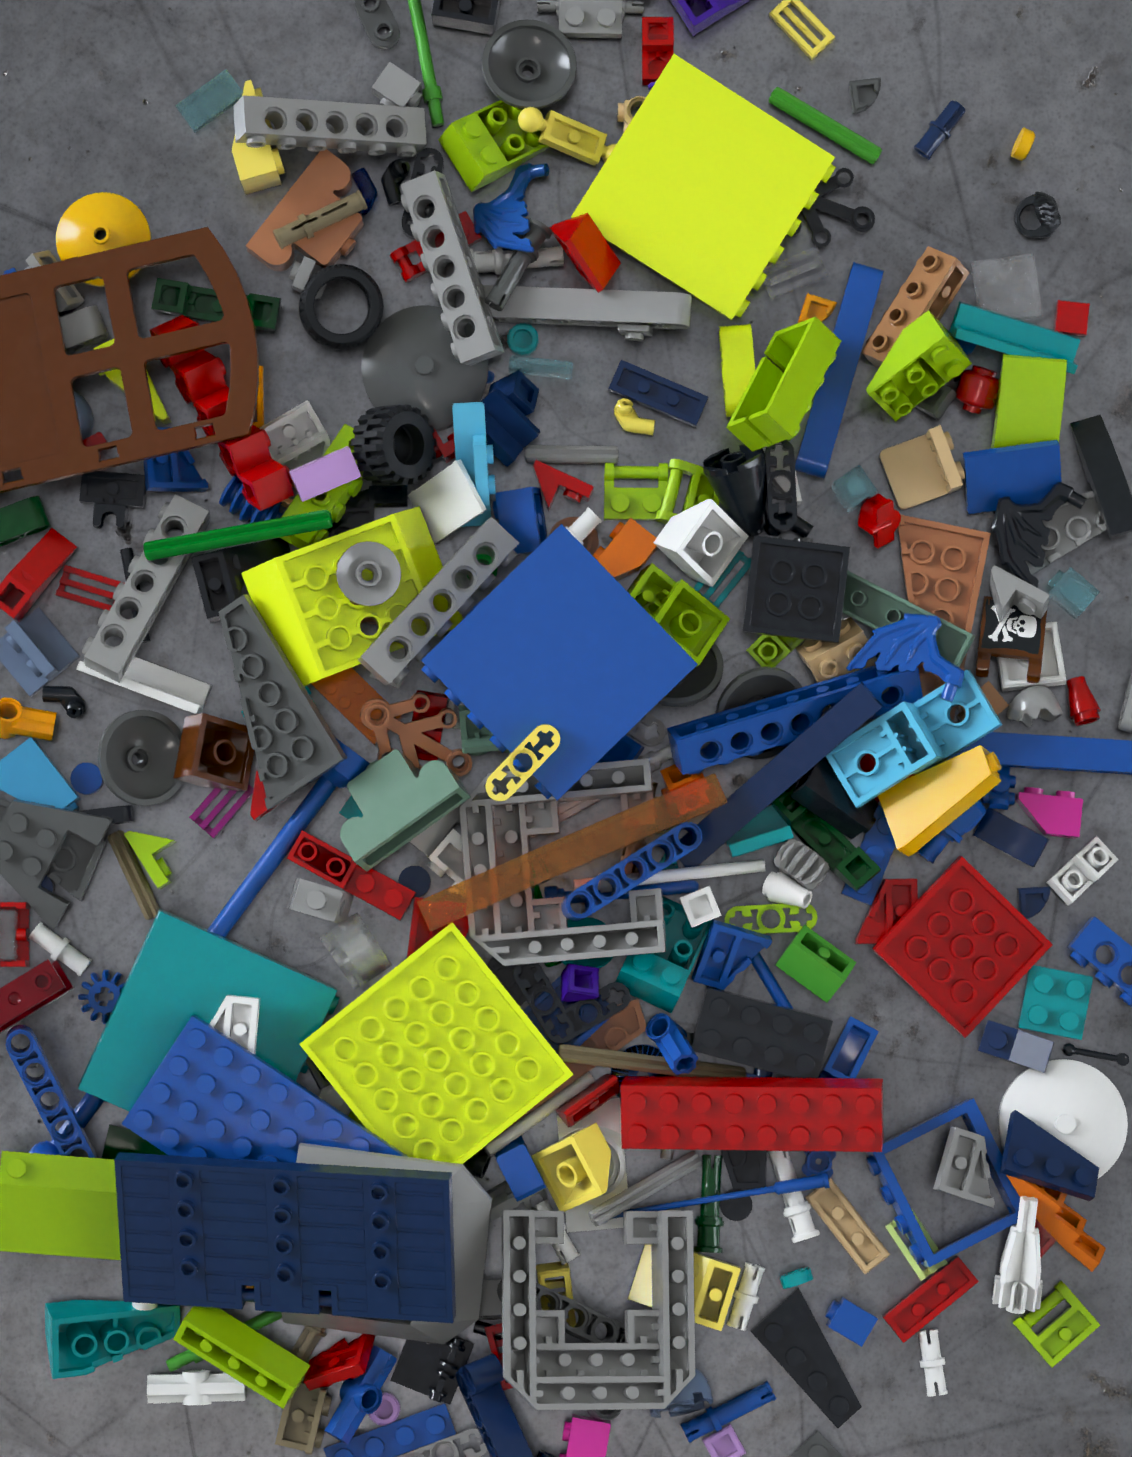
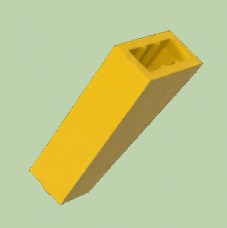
(936, 797)

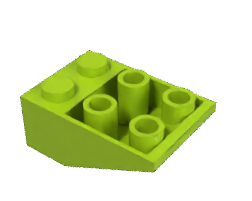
(489, 144)
(917, 366)

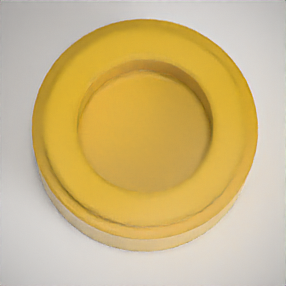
(1023, 144)

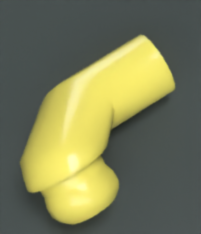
(629, 419)

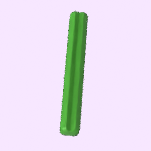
(825, 125)

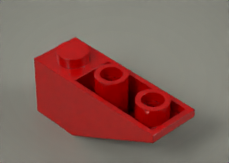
(34, 574)

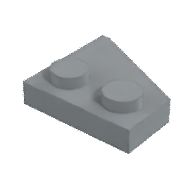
(965, 1168)

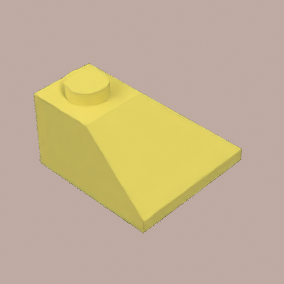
(575, 1167)

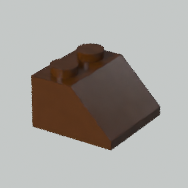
(214, 753)

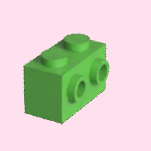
(814, 964)

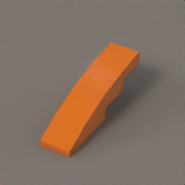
(1062, 1222)

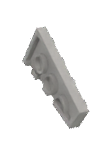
(1072, 528)

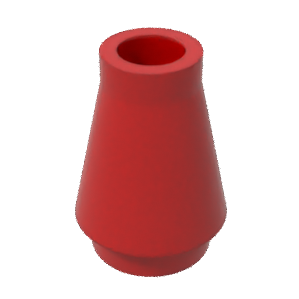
(1082, 703)

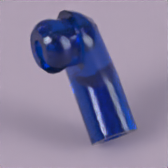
(366, 188)

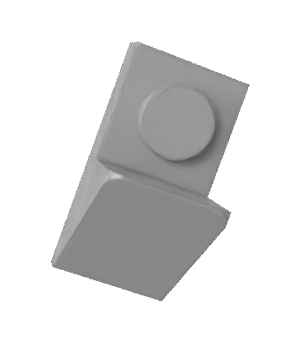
(1011, 590)

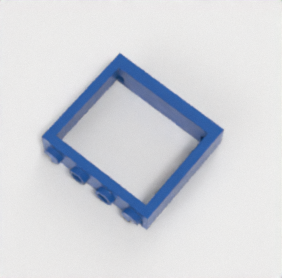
(894, 1195)

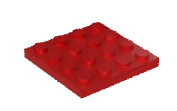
(962, 946)

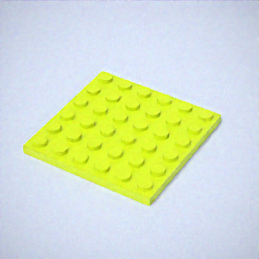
(437, 1054)

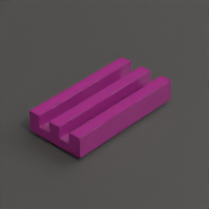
(204, 824)

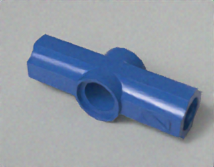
(360, 1396)

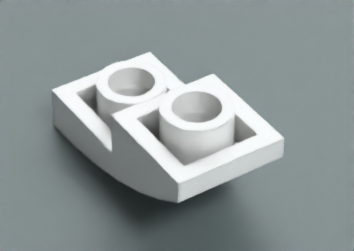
(1082, 870)

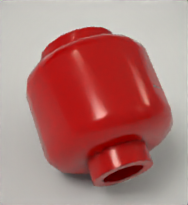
(978, 389)

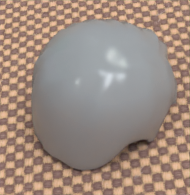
(1034, 703)

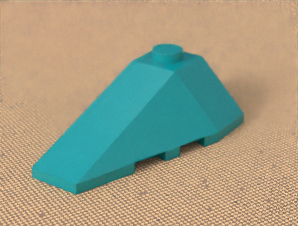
(100, 1331)

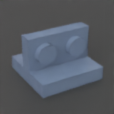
(35, 651)

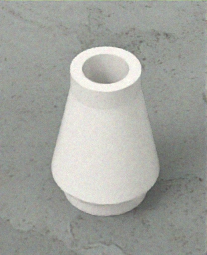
(785, 890)

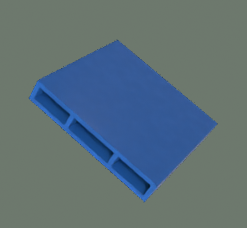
(559, 651)

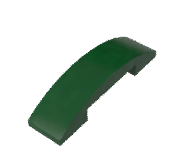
(203, 305)
(842, 856)

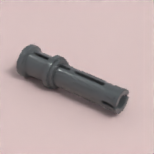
(517, 265)

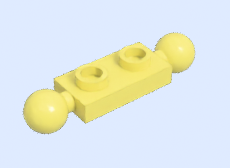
(566, 135)

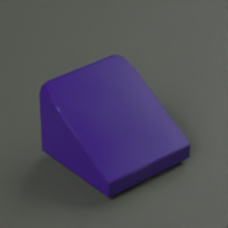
(579, 983)

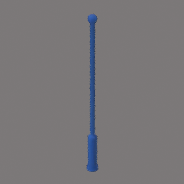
(780, 1187)

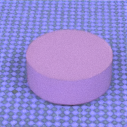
(387, 1411)

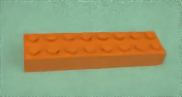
(348, 694)

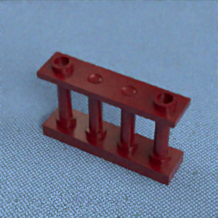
(32, 992)

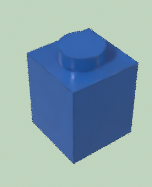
(850, 1320)

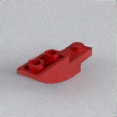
(346, 874)

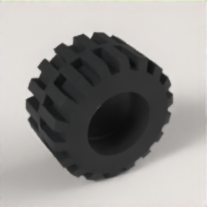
(412, 445)

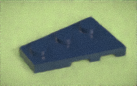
(1045, 1160)

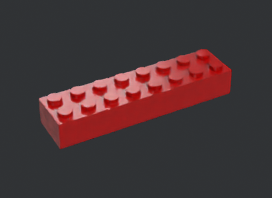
(752, 1113)

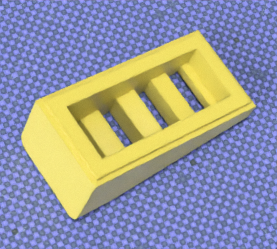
(555, 1270)

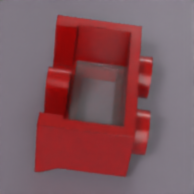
(14, 934)

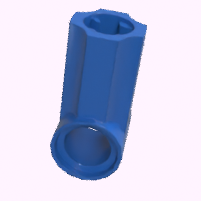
(672, 1043)

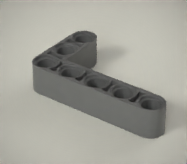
(583, 1329)

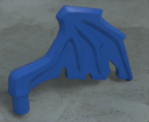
(505, 215)
(907, 646)

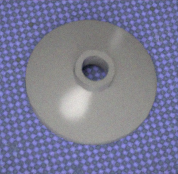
(380, 562)

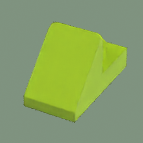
(146, 848)

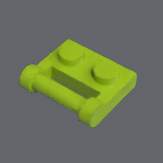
(697, 492)
(633, 503)
(1064, 1332)

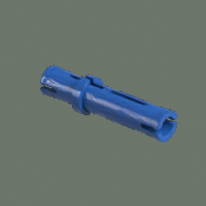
(728, 1411)

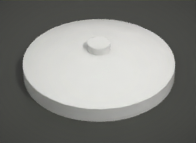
(1072, 1105)

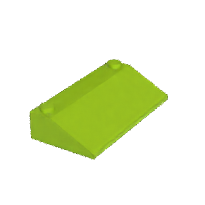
(58, 1206)

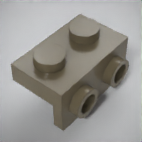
(302, 1419)

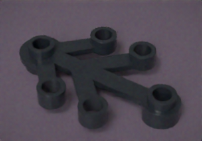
(834, 209)

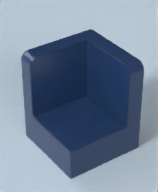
(518, 391)

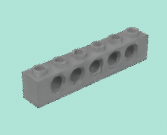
(405, 122)
(485, 340)
(490, 537)
(115, 660)

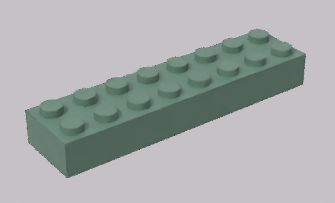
(881, 608)

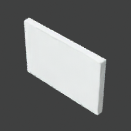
(448, 501)

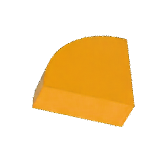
(816, 307)

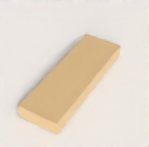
(848, 1226)

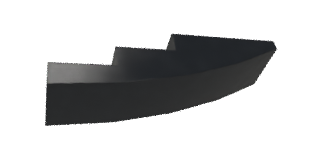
(1104, 474)

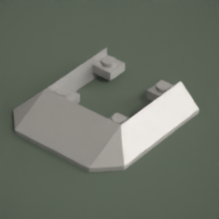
(534, 929)
(471, 1231)
(600, 1376)

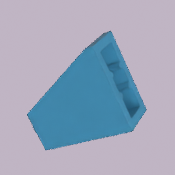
(33, 777)

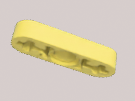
(511, 785)

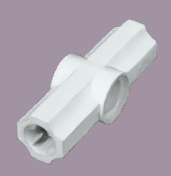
(194, 1388)

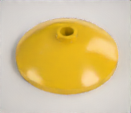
(96, 212)

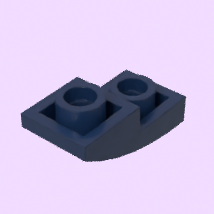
(1011, 837)

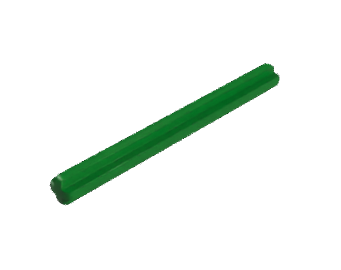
(237, 535)

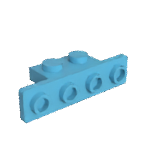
(474, 452)

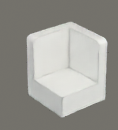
(700, 906)

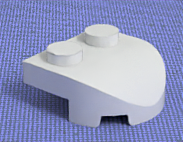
(297, 437)

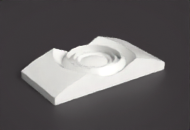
(609, 1121)

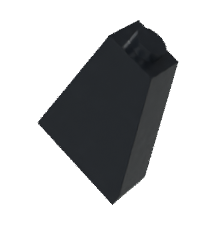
(826, 797)

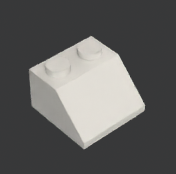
(701, 541)

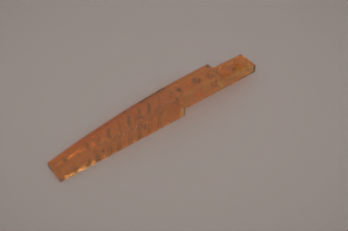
(572, 852)

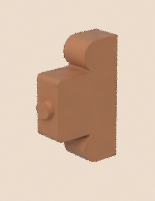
(316, 187)

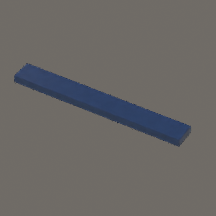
(782, 772)

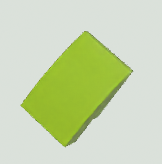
(1029, 400)
(679, 610)

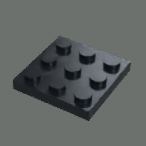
(796, 589)

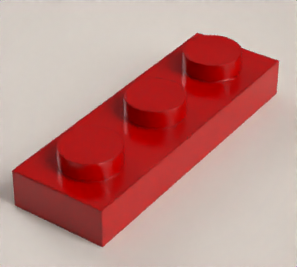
(930, 1299)

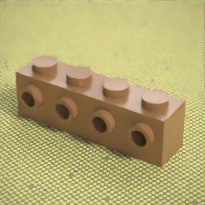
(928, 287)

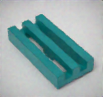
(739, 556)

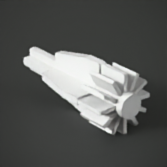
(1020, 1265)

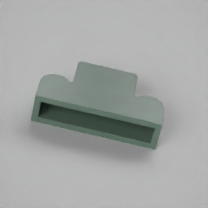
(397, 805)

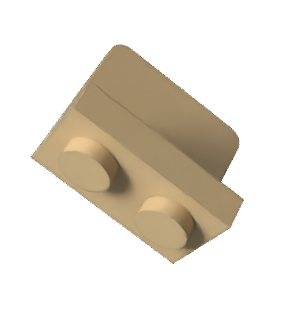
(922, 468)
(830, 659)

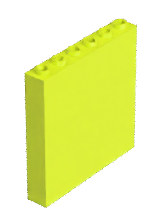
(705, 188)

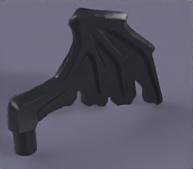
(1023, 532)

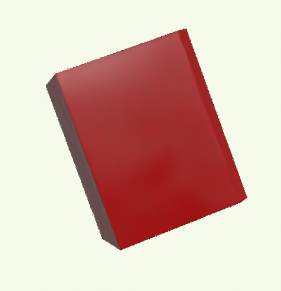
(587, 250)

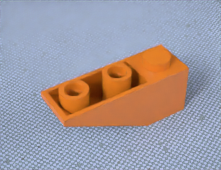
(627, 551)

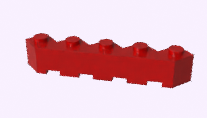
(202, 382)

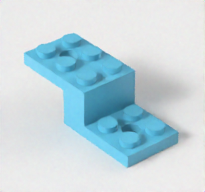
(911, 740)

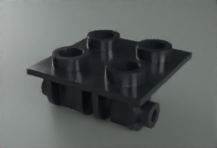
(432, 1367)

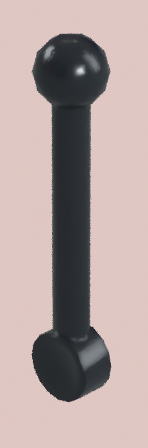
(1121, 1059)

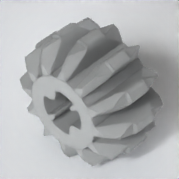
(801, 864)

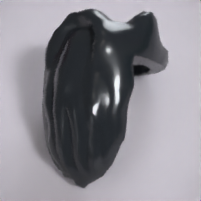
(1046, 212)

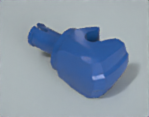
(953, 831)

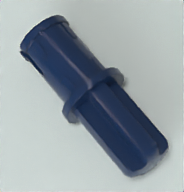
(940, 129)

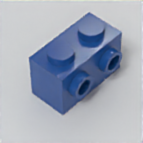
(522, 516)

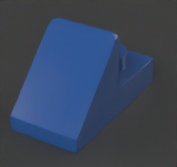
(519, 1169)

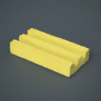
(793, 35)

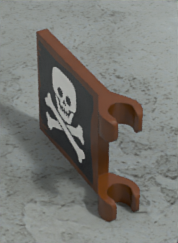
(1015, 637)

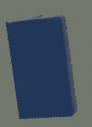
(506, 427)

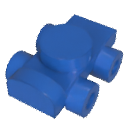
(1000, 796)

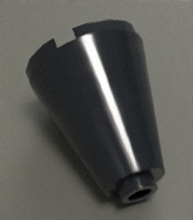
(740, 486)

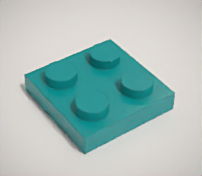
(1055, 1002)

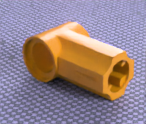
(25, 721)

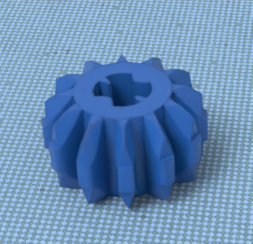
(99, 988)

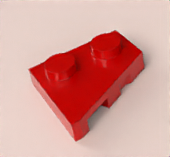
(889, 905)

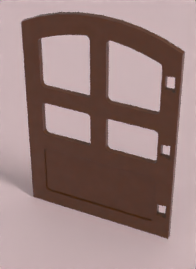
(37, 376)

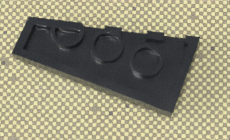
(802, 1350)

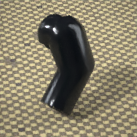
(393, 178)
(801, 526)
(67, 697)

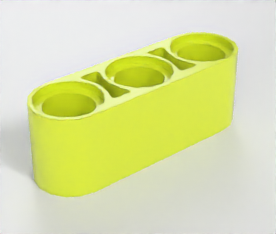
(736, 363)

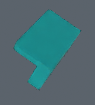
(761, 832)

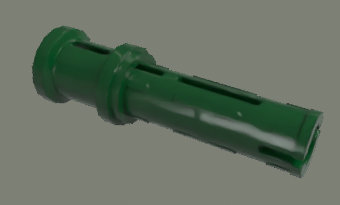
(709, 1220)

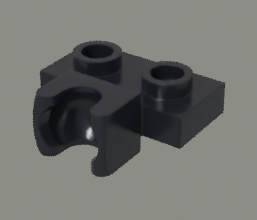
(112, 495)

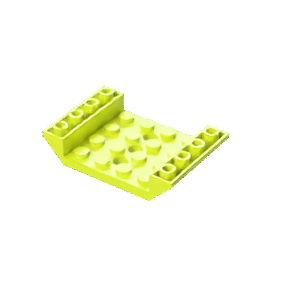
(313, 616)

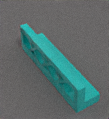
(1012, 335)

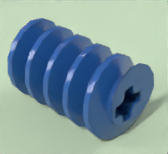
(233, 495)

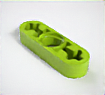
(794, 925)

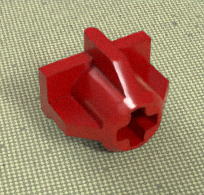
(879, 519)

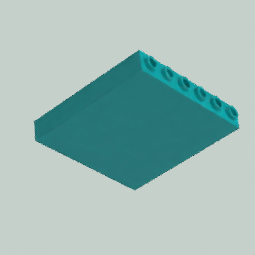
(190, 973)

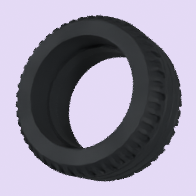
(373, 296)

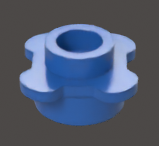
(810, 1166)

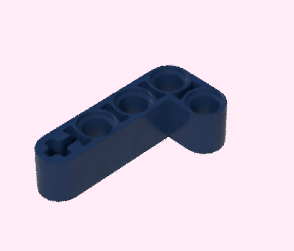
(490, 1408)

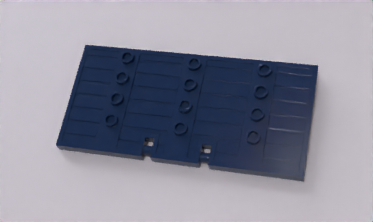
(289, 1229)

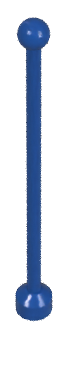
(249, 888)

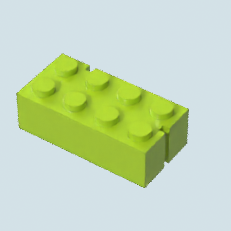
(779, 400)

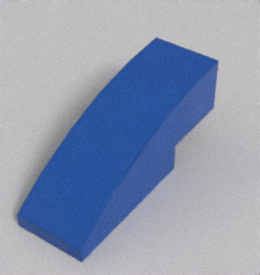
(849, 1050)

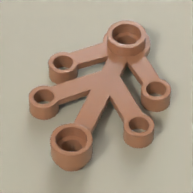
(411, 732)

